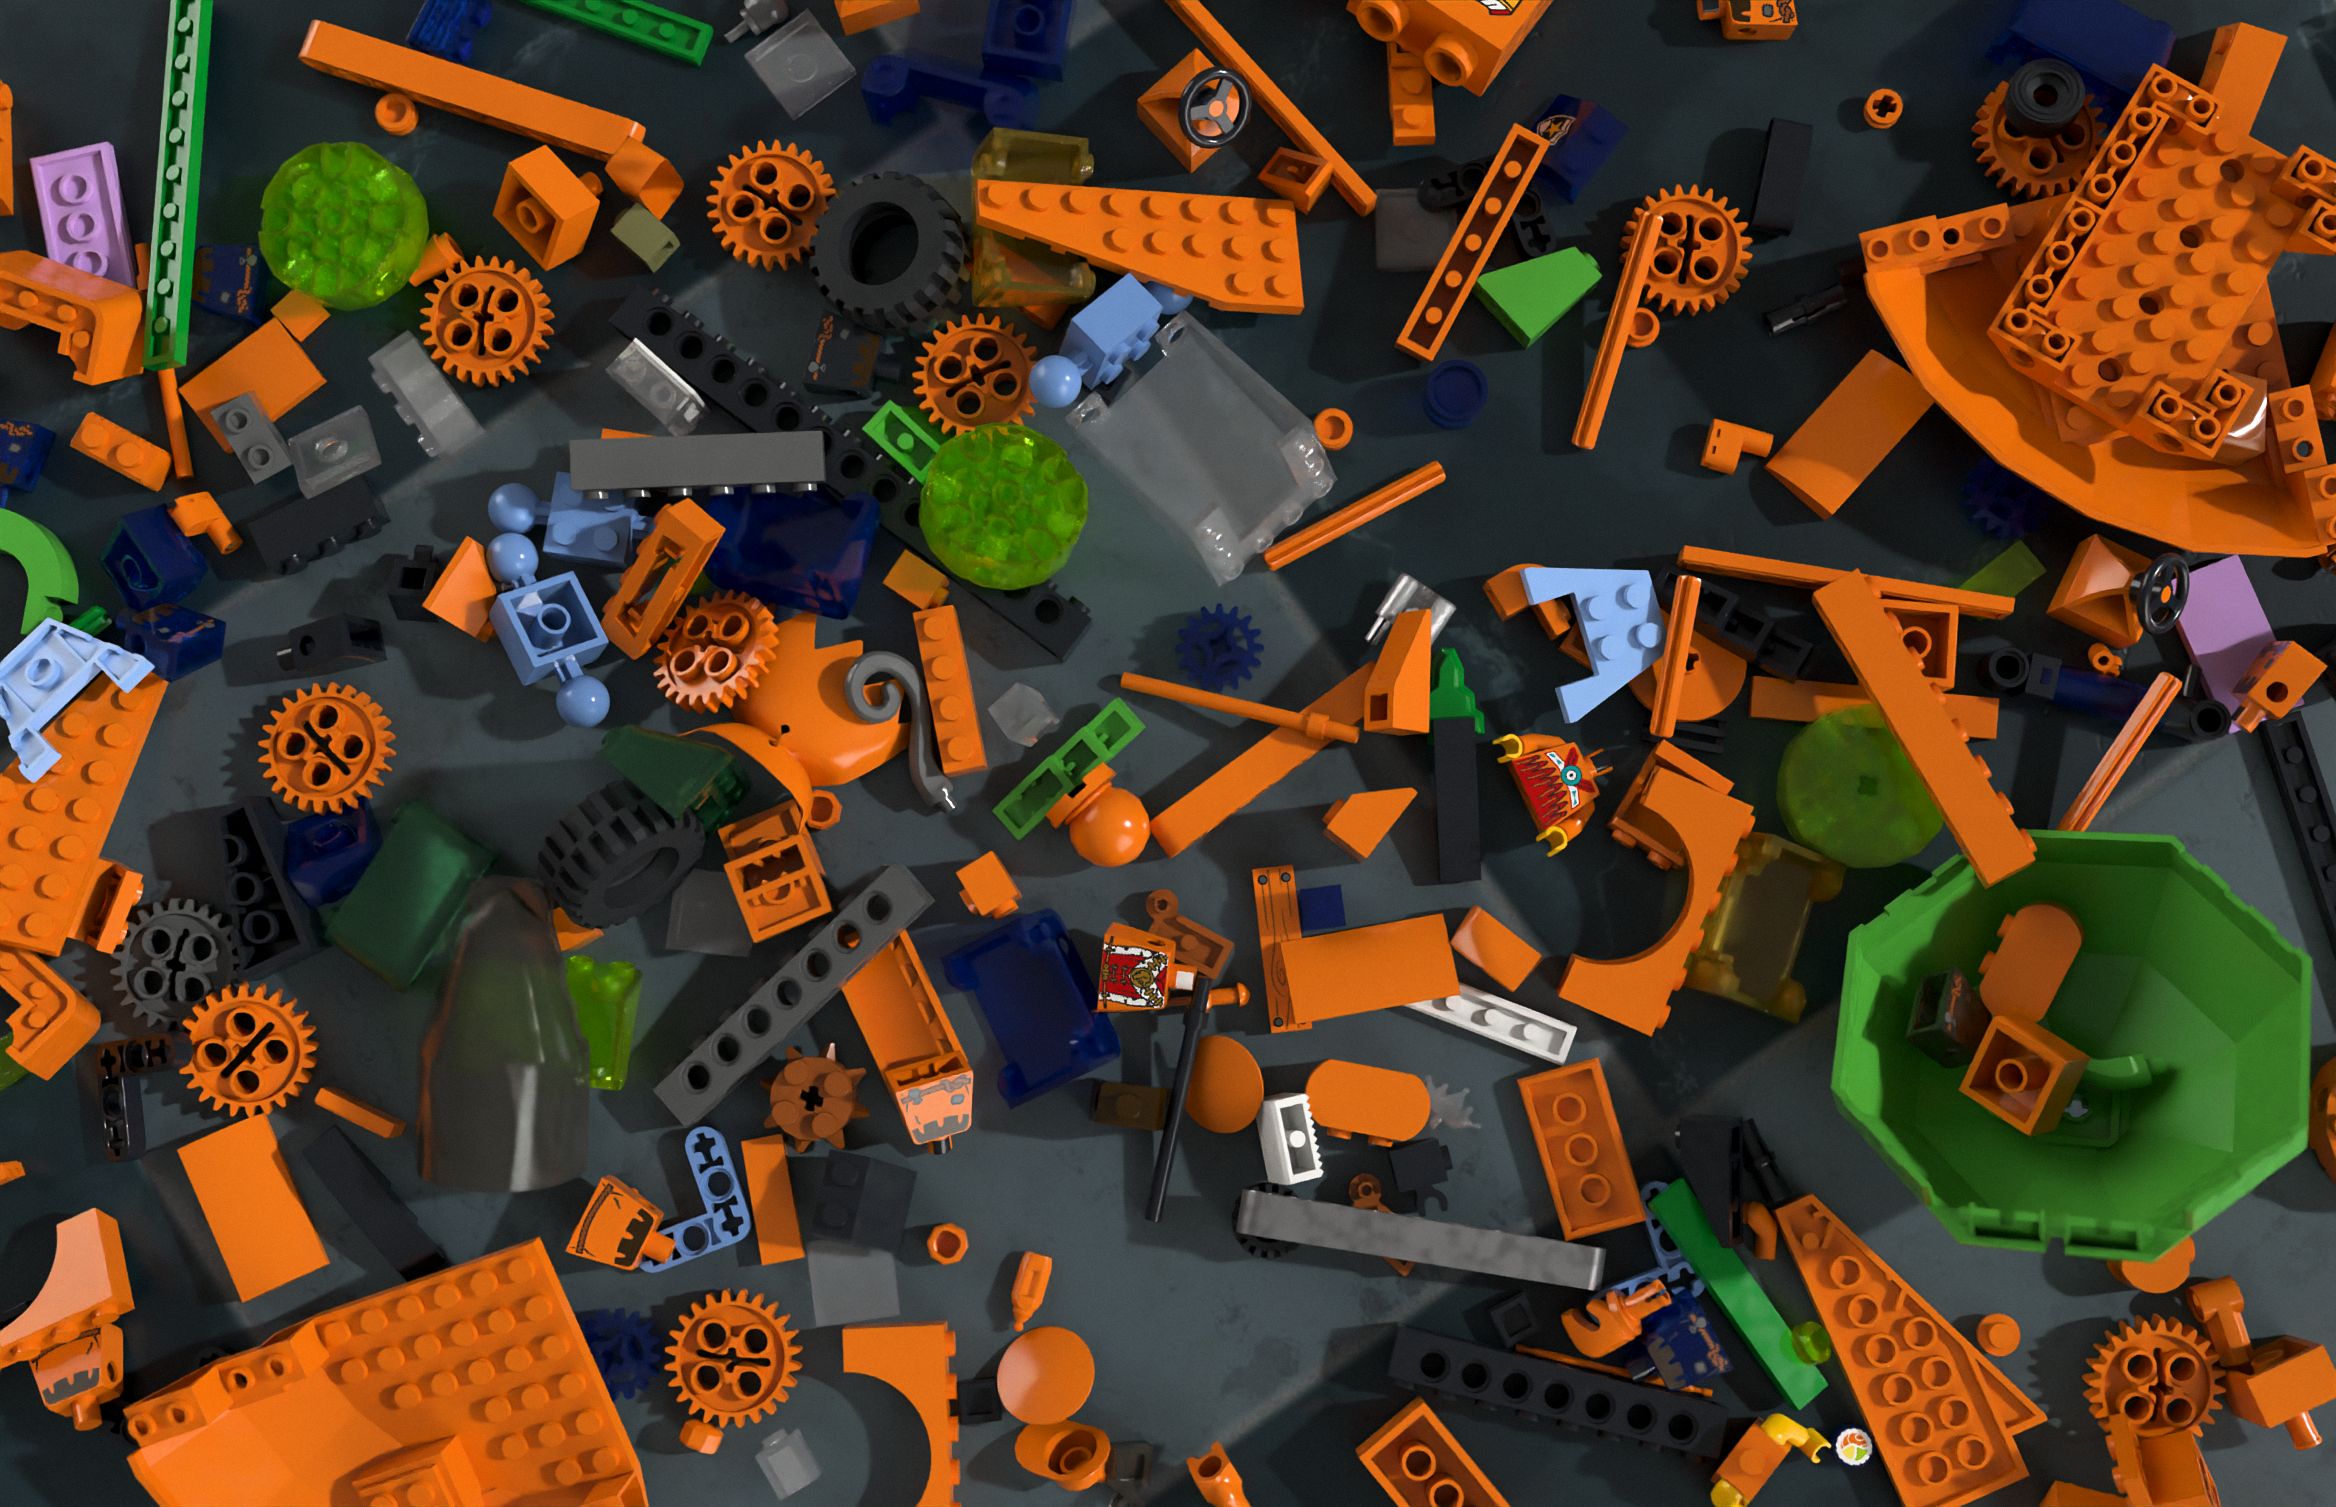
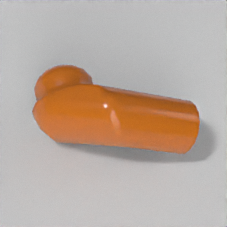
(2103, 661)
(1765, 1228)

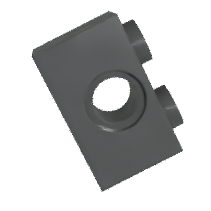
(253, 436)

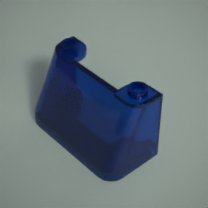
(2098, 38)
(903, 75)
(794, 549)
(1035, 1004)

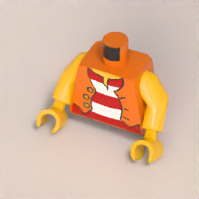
(1758, 1457)

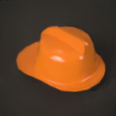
(1065, 1453)

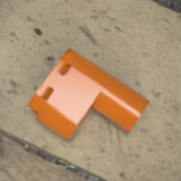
(1728, 440)
(200, 515)

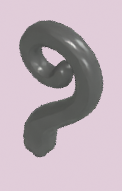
(923, 768)

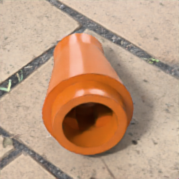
(439, 254)

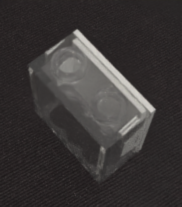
(658, 389)

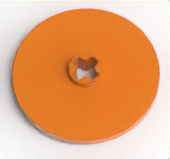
(1706, 687)

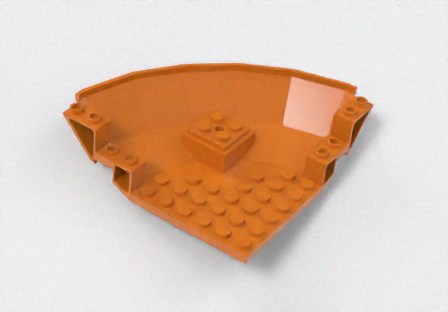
(1938, 312)
(401, 1405)

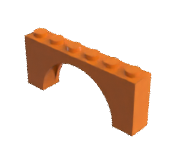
(1639, 986)
(83, 1289)
(916, 1363)

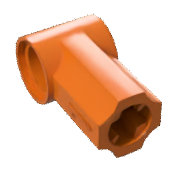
(2218, 1309)

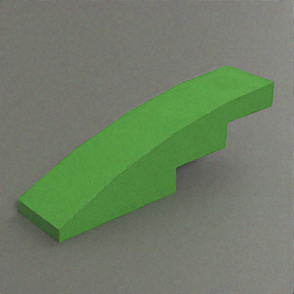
(1063, 771)

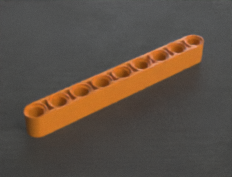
(466, 91)

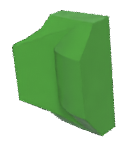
(906, 437)

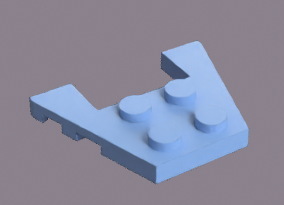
(1617, 623)
(46, 675)

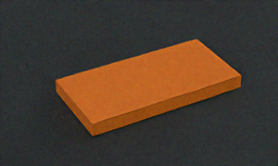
(1582, 1149)

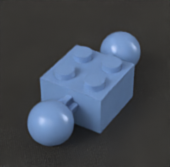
(1103, 339)
(577, 529)
(548, 629)

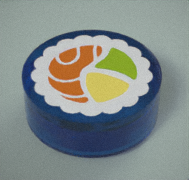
(1852, 1445)

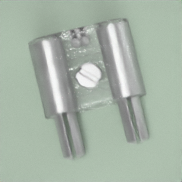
(1408, 596)

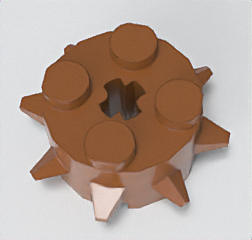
(835, 1085)

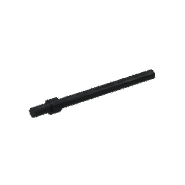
(1195, 1019)

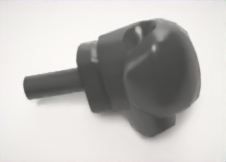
(759, 16)

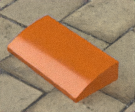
(1850, 433)
(1369, 968)
(898, 1008)
(253, 1207)

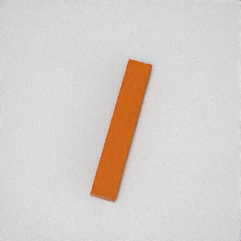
(1809, 700)

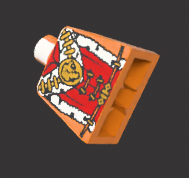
(1139, 970)

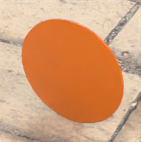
(1224, 1085)
(1045, 1375)

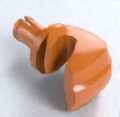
(1618, 1319)

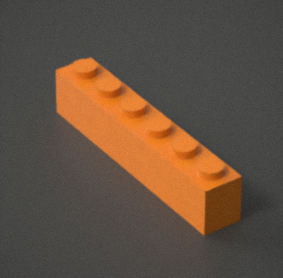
(1472, 244)

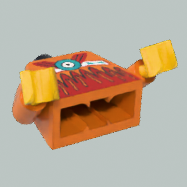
(1554, 783)

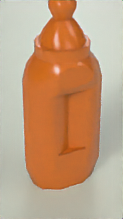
(1029, 1286)

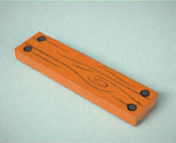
(1277, 923)

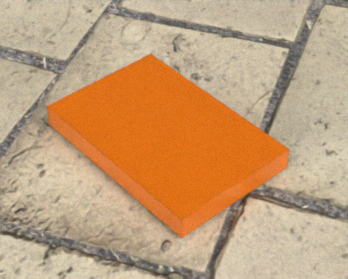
(264, 363)

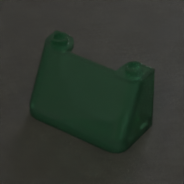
(679, 773)
(410, 894)

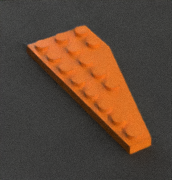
(1208, 246)

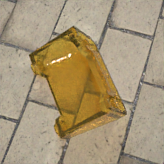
(1026, 270)
(1760, 925)

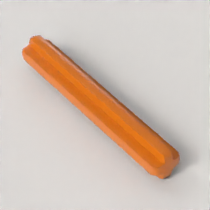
(1675, 656)

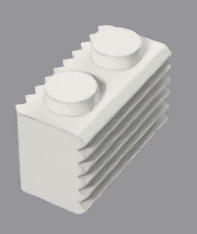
(1288, 1139)

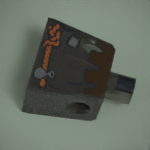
(1947, 1018)

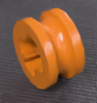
(1894, 103)

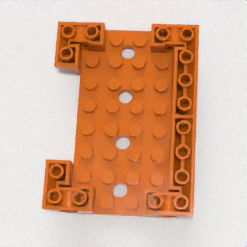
(2124, 244)

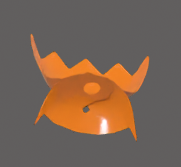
(807, 695)

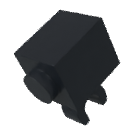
(412, 584)
(1418, 1168)

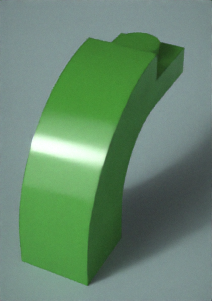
(47, 566)

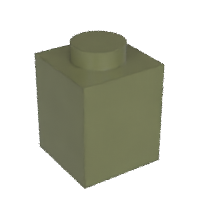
(644, 236)

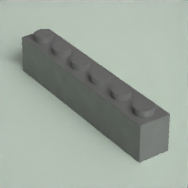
(697, 462)

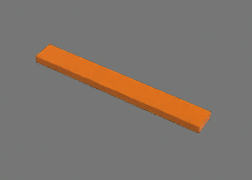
(1274, 102)
(1817, 577)

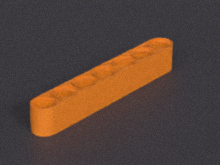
(1257, 769)

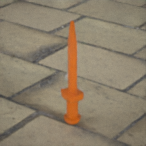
(1222, 996)

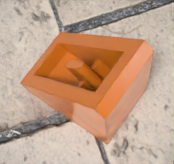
(1297, 177)

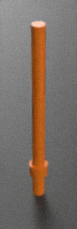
(168, 385)
(1315, 725)

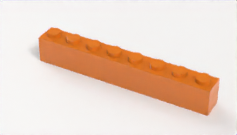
(1923, 729)

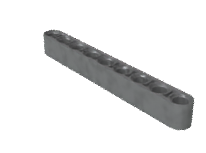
(1420, 1240)

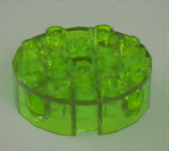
(343, 225)
(1003, 506)
(1822, 799)

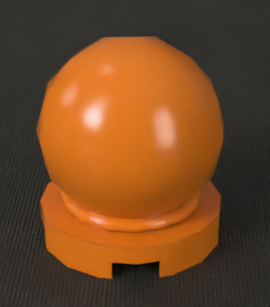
(1103, 821)

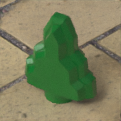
(1449, 694)

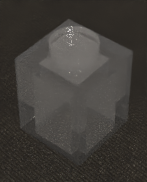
(1023, 715)
(787, 1462)

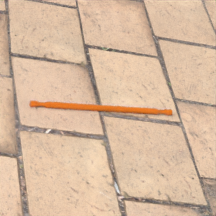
(1602, 1367)

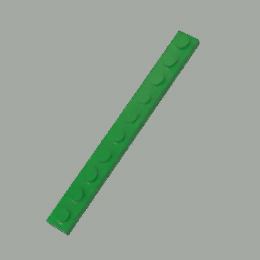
(177, 185)

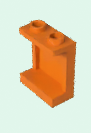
(1643, 827)

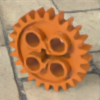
(2011, 155)
(751, 233)
(1720, 256)
(523, 324)
(961, 348)
(716, 652)
(299, 773)
(276, 1073)
(737, 1319)
(2191, 1382)

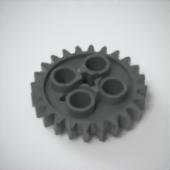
(144, 957)

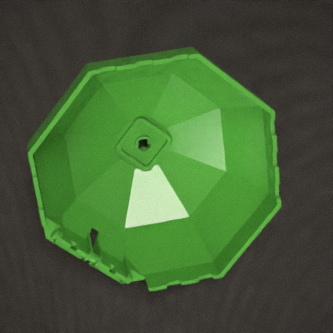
(2162, 972)

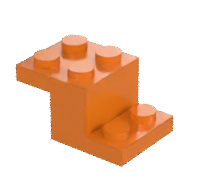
(786, 867)
(106, 905)
(2159, 1469)

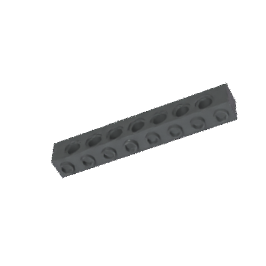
(693, 1101)

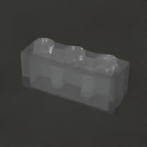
(425, 398)

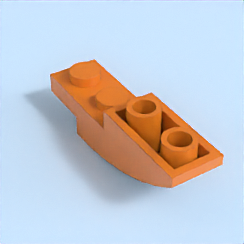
(1409, 97)

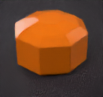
(825, 810)
(947, 1243)
(701, 1436)

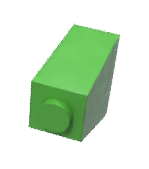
(1537, 292)

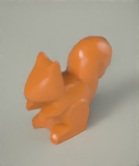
(1218, 1478)

